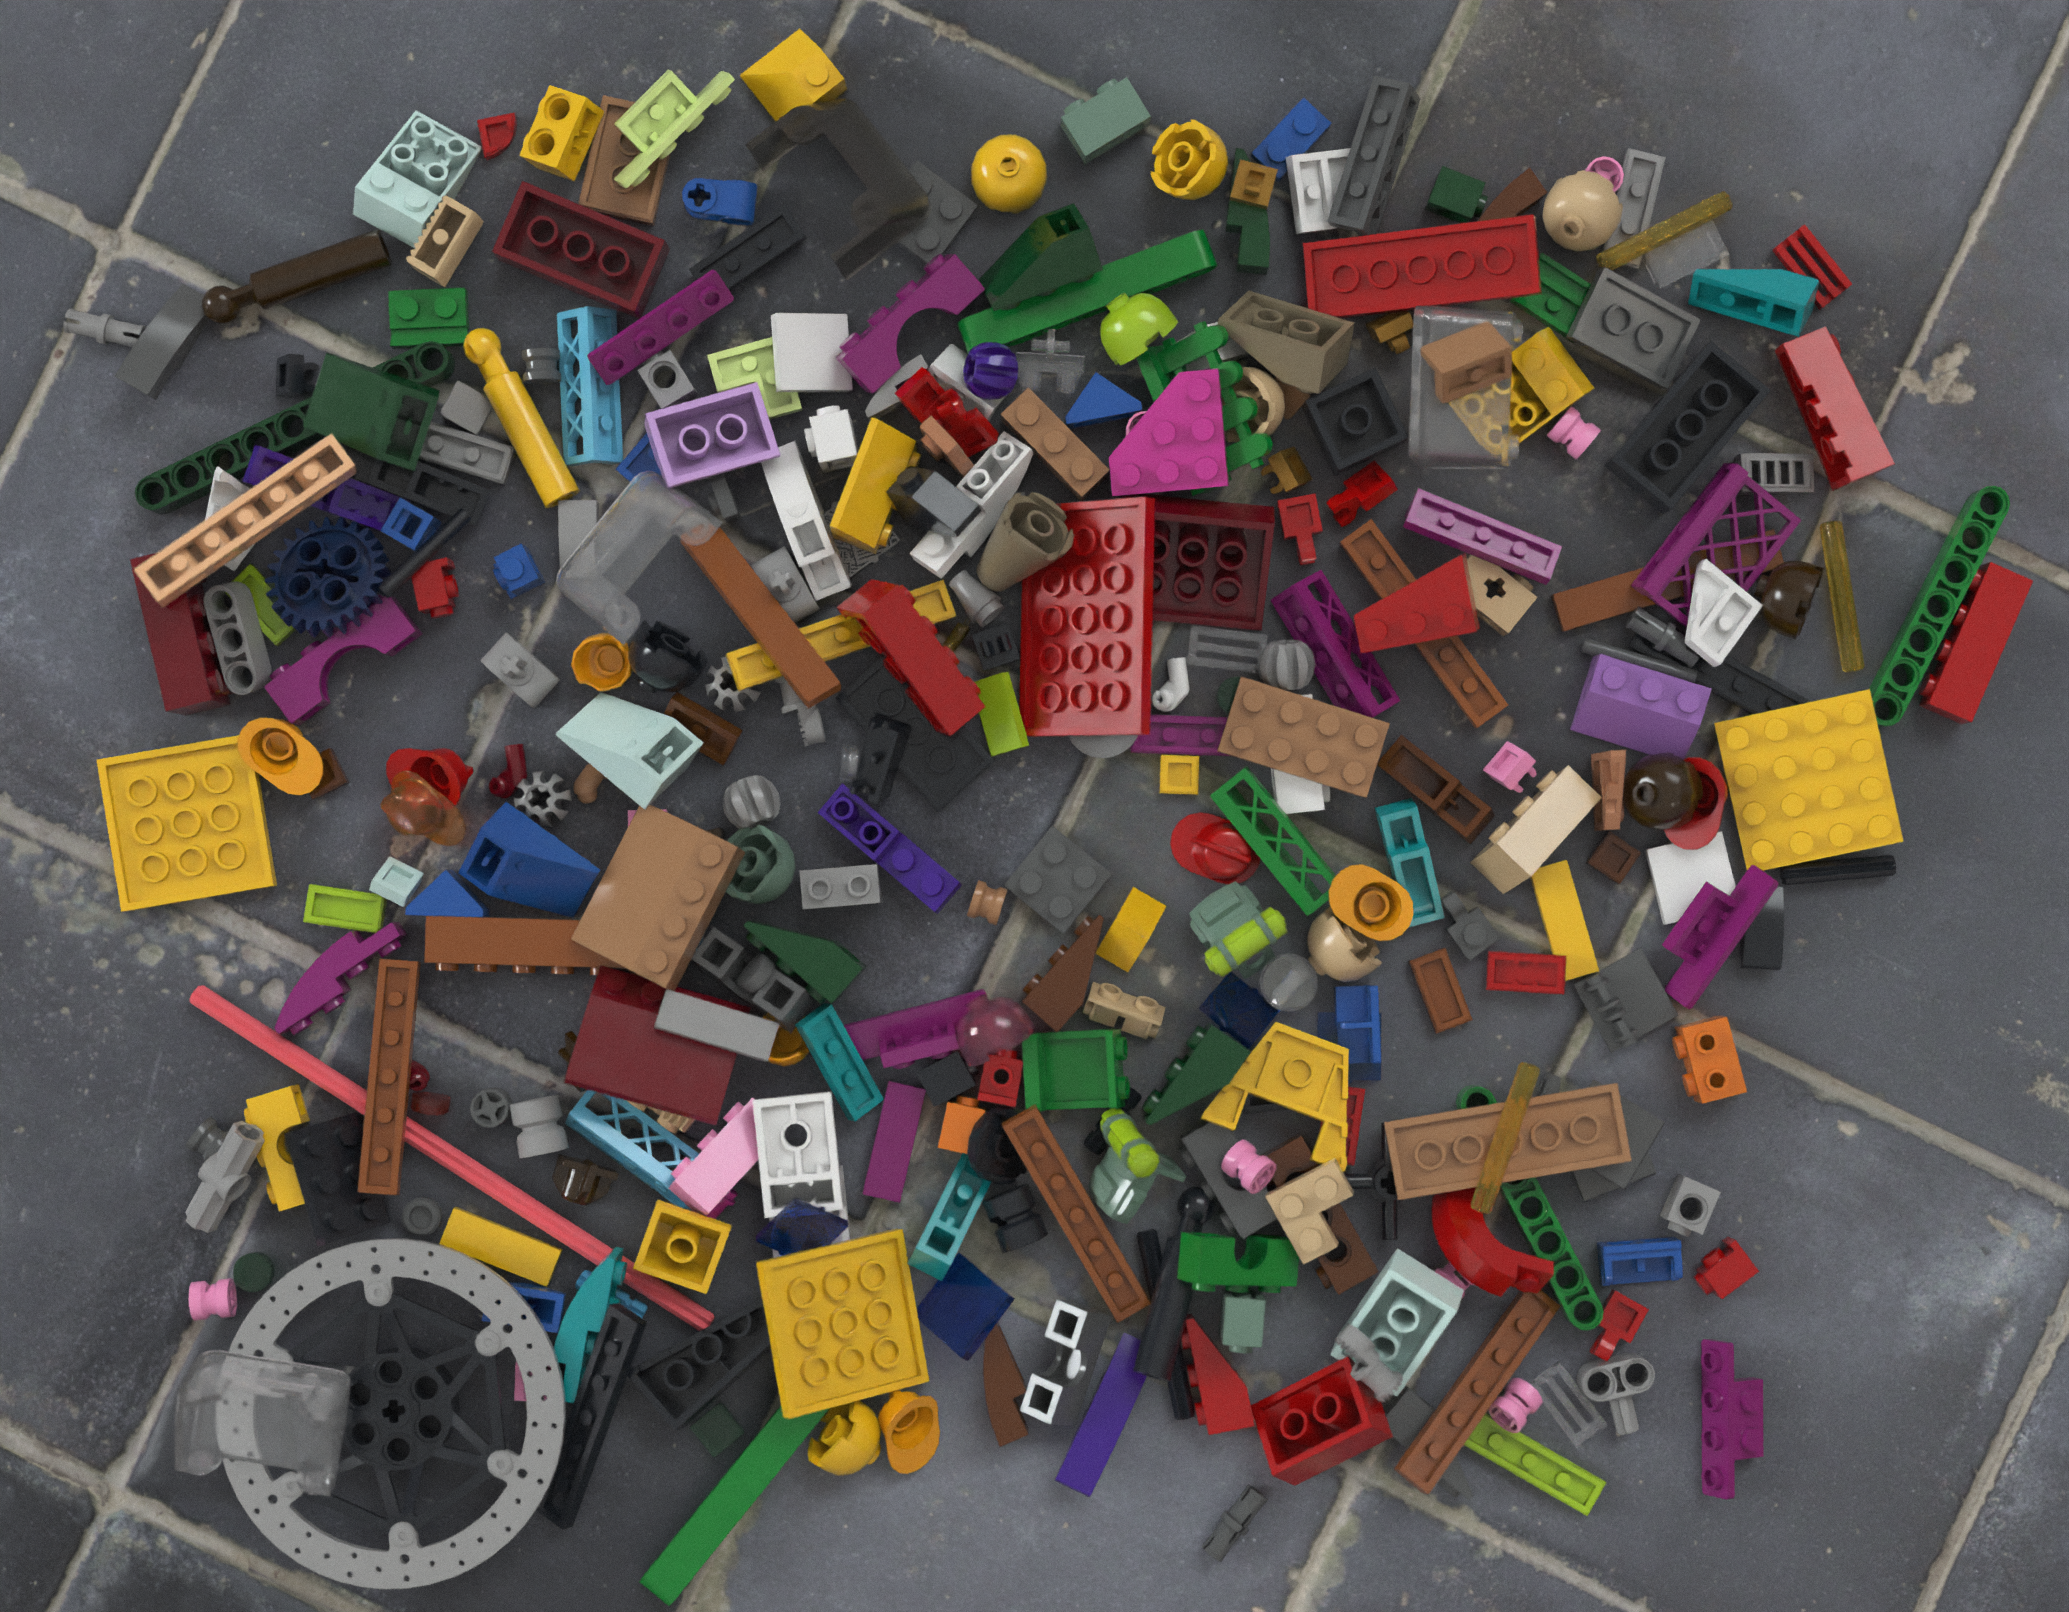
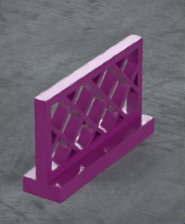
(1698, 524)

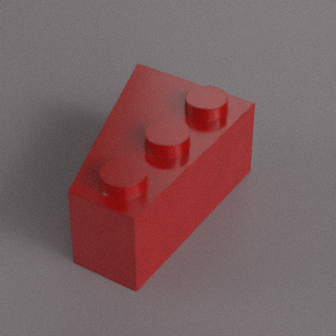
(1422, 611)

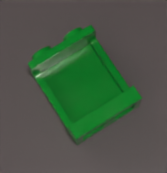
(1075, 1069)

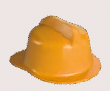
(281, 755)
(1370, 902)
(909, 1429)

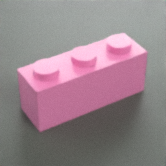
(721, 1163)

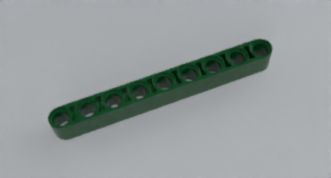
(276, 429)

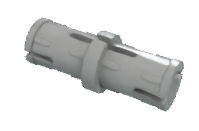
(102, 328)

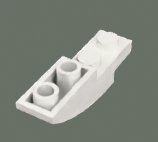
(990, 486)
(805, 523)

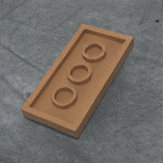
(1303, 737)

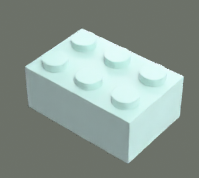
(1404, 1314)

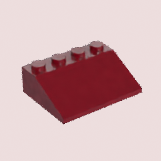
(1210, 561)
(633, 1061)

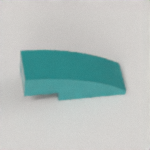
(1410, 858)

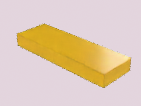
(1564, 918)
(501, 1246)

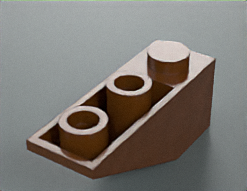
(1065, 984)

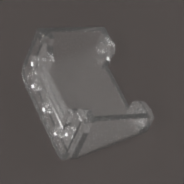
(1469, 429)
(624, 546)
(262, 1415)

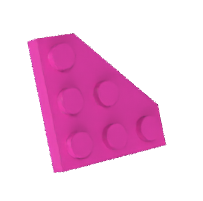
(1176, 441)

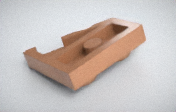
(942, 445)
(1608, 782)

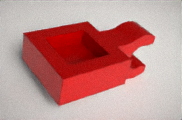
(921, 396)
(967, 428)
(1362, 489)
(1300, 521)
(1620, 1320)

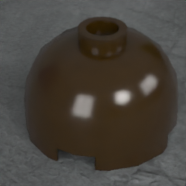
(1788, 596)
(1662, 791)

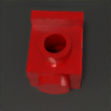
(436, 588)
(996, 1092)
(1724, 1269)

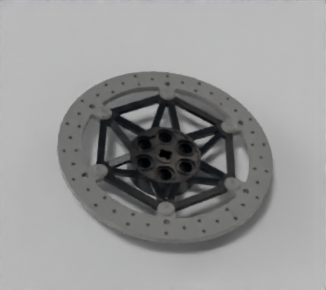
(410, 1425)

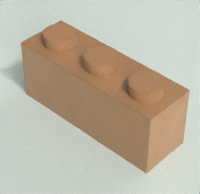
(1055, 444)

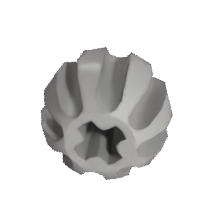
(1286, 664)
(727, 695)
(553, 802)
(751, 802)

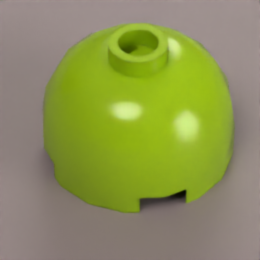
(1134, 325)

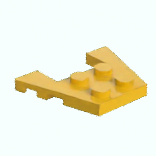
(1295, 1074)

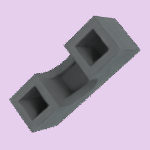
(777, 1000)
(1243, 1211)
(1061, 1390)

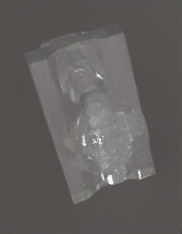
(1066, 366)

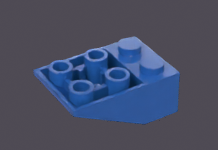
(527, 864)

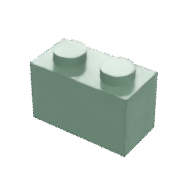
(1104, 119)
(1241, 1320)

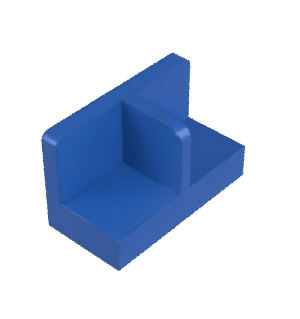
(1358, 1022)

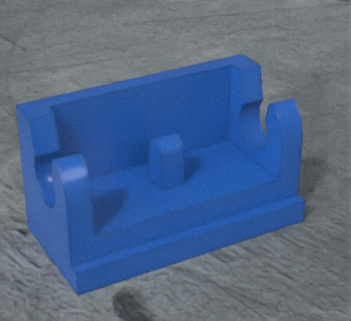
(1639, 1260)

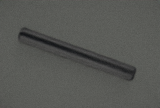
(1178, 1385)

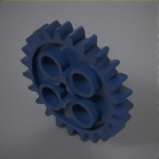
(318, 606)

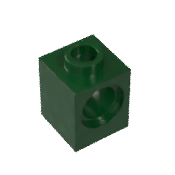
(1456, 196)

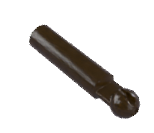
(300, 276)

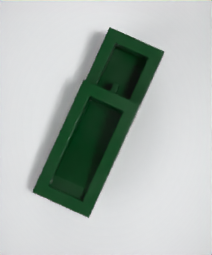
(1252, 226)

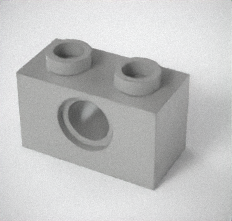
(840, 886)

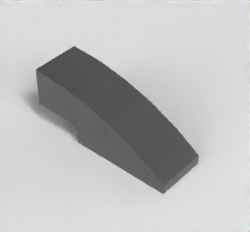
(164, 342)

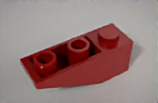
(1222, 1391)

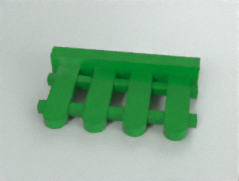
(1164, 362)

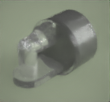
(1288, 982)

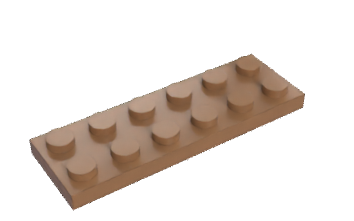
(1556, 1136)

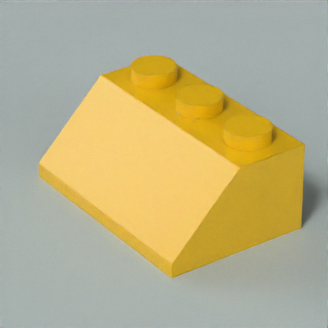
(864, 503)

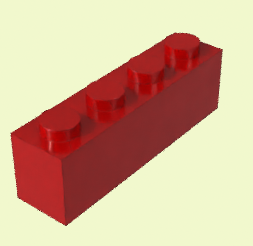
(1974, 643)

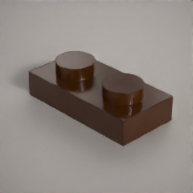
(716, 733)

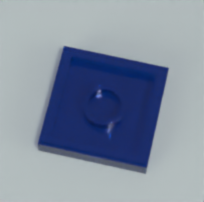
(964, 1307)

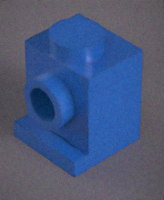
(410, 524)
(517, 571)

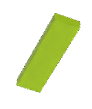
(1536, 1464)

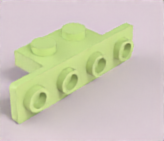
(662, 117)

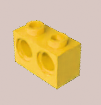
(566, 134)

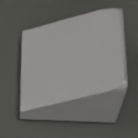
(466, 408)

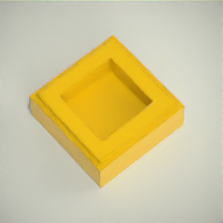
(1179, 774)

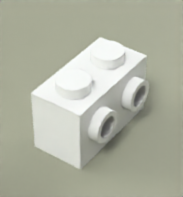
(832, 439)

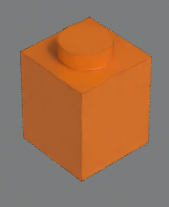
(959, 1122)

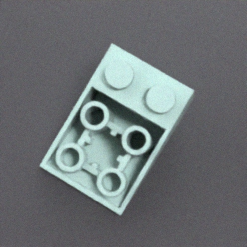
(413, 177)
(631, 745)

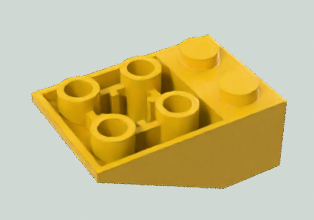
(1543, 383)

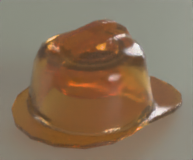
(419, 809)

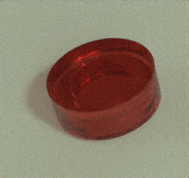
(430, 1103)

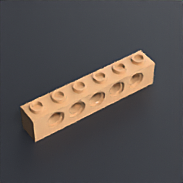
(246, 520)

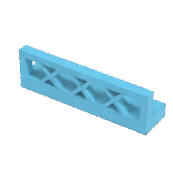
(600, 403)
(626, 1150)

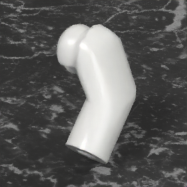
(1175, 688)

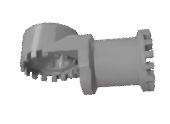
(809, 718)
(1368, 1363)

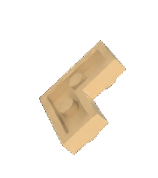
(1301, 1204)

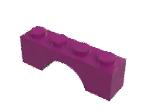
(873, 354)
(303, 687)

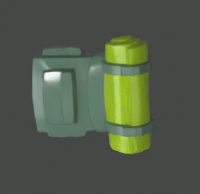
(1235, 930)
(1127, 1168)

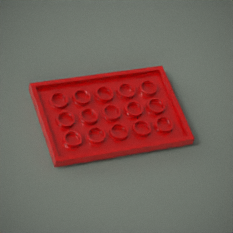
(1091, 626)

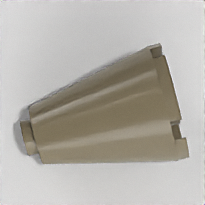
(1023, 541)

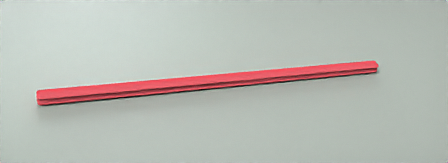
(449, 1156)

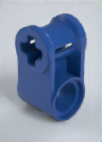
(728, 200)

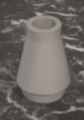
(977, 600)

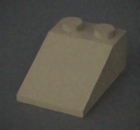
(1290, 340)

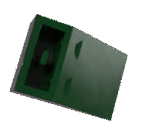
(1044, 257)
(372, 410)
(818, 960)
(1203, 1070)

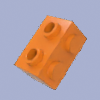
(1709, 1059)

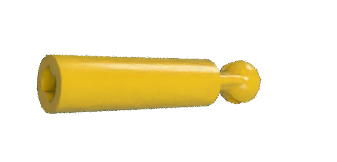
(520, 419)

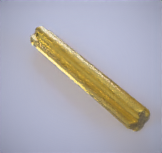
(1665, 231)
(1842, 596)
(1505, 1137)

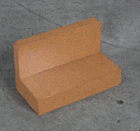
(1468, 361)

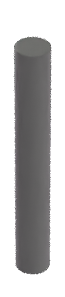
(1595, 648)

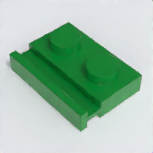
(1560, 296)
(428, 316)

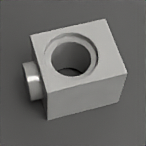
(679, 392)
(1706, 1200)

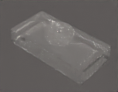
(1685, 254)

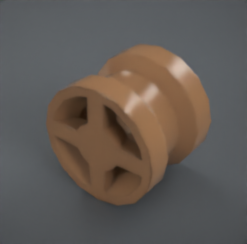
(987, 902)

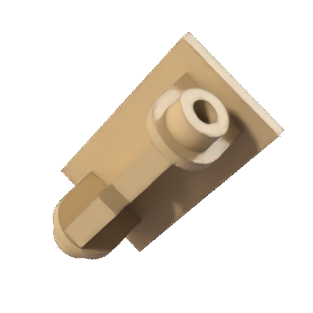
(1141, 1013)

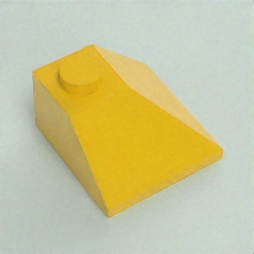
(793, 76)

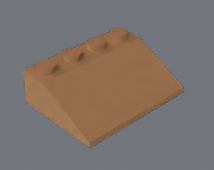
(658, 896)

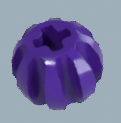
(990, 370)

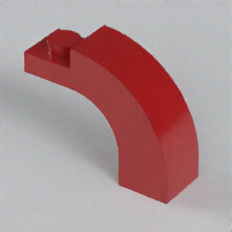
(1478, 1253)

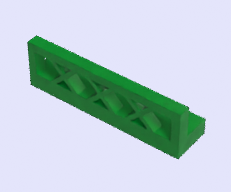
(1270, 846)

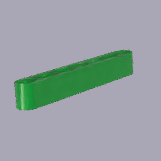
(1073, 302)
(1947, 593)
(1542, 1221)
(727, 1503)

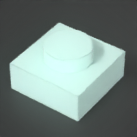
(396, 881)

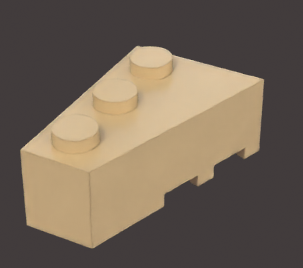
(1536, 829)

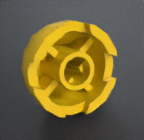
(1189, 160)
(1009, 174)
(847, 1440)

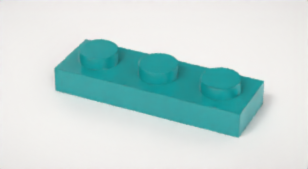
(839, 1061)

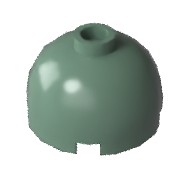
(764, 869)

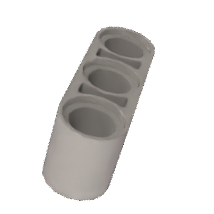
(223, 625)

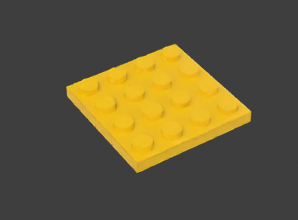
(1809, 781)
(185, 824)
(842, 1322)

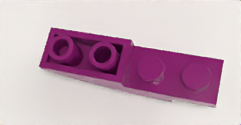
(323, 981)

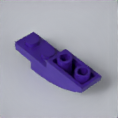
(890, 848)

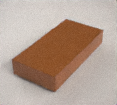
(1440, 990)

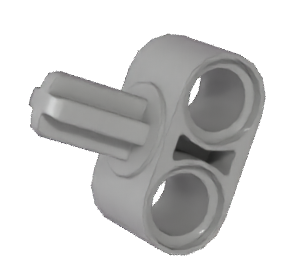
(786, 584)
(520, 670)
(1617, 1388)

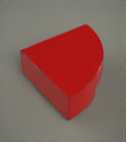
(497, 134)

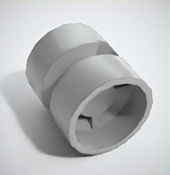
(539, 1126)

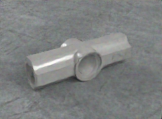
(224, 1176)

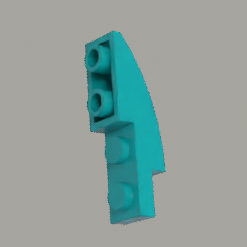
(585, 1317)

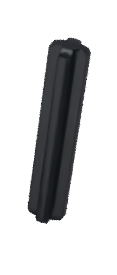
(1838, 870)

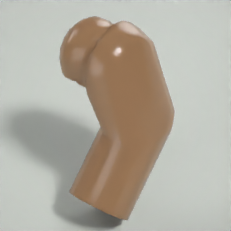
(587, 784)

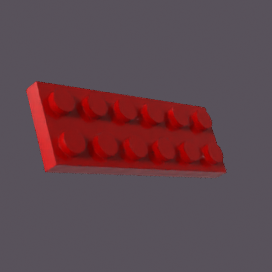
(1423, 267)

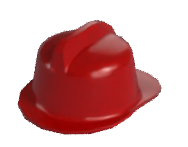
(438, 766)
(1709, 811)
(1213, 849)

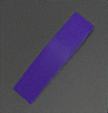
(349, 500)
(1103, 1420)

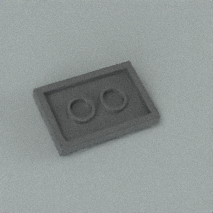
(1633, 328)

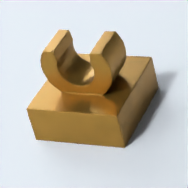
(1253, 184)
(1391, 329)
(1289, 470)

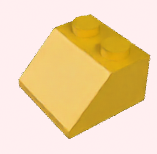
(682, 1246)

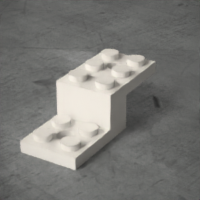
(802, 1171)

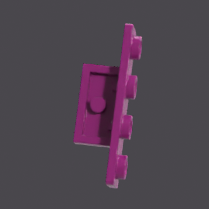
(660, 327)
(1712, 930)
(911, 1032)
(1729, 1418)

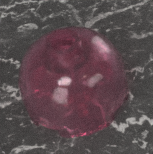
(991, 1027)

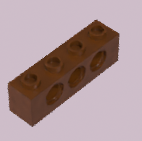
(1355, 1262)

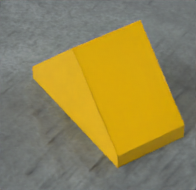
(1130, 929)

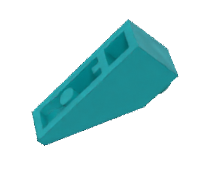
(1758, 296)
(949, 1221)

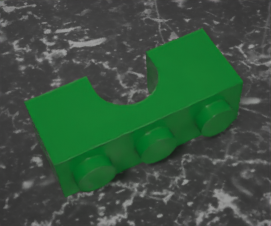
(1211, 1261)

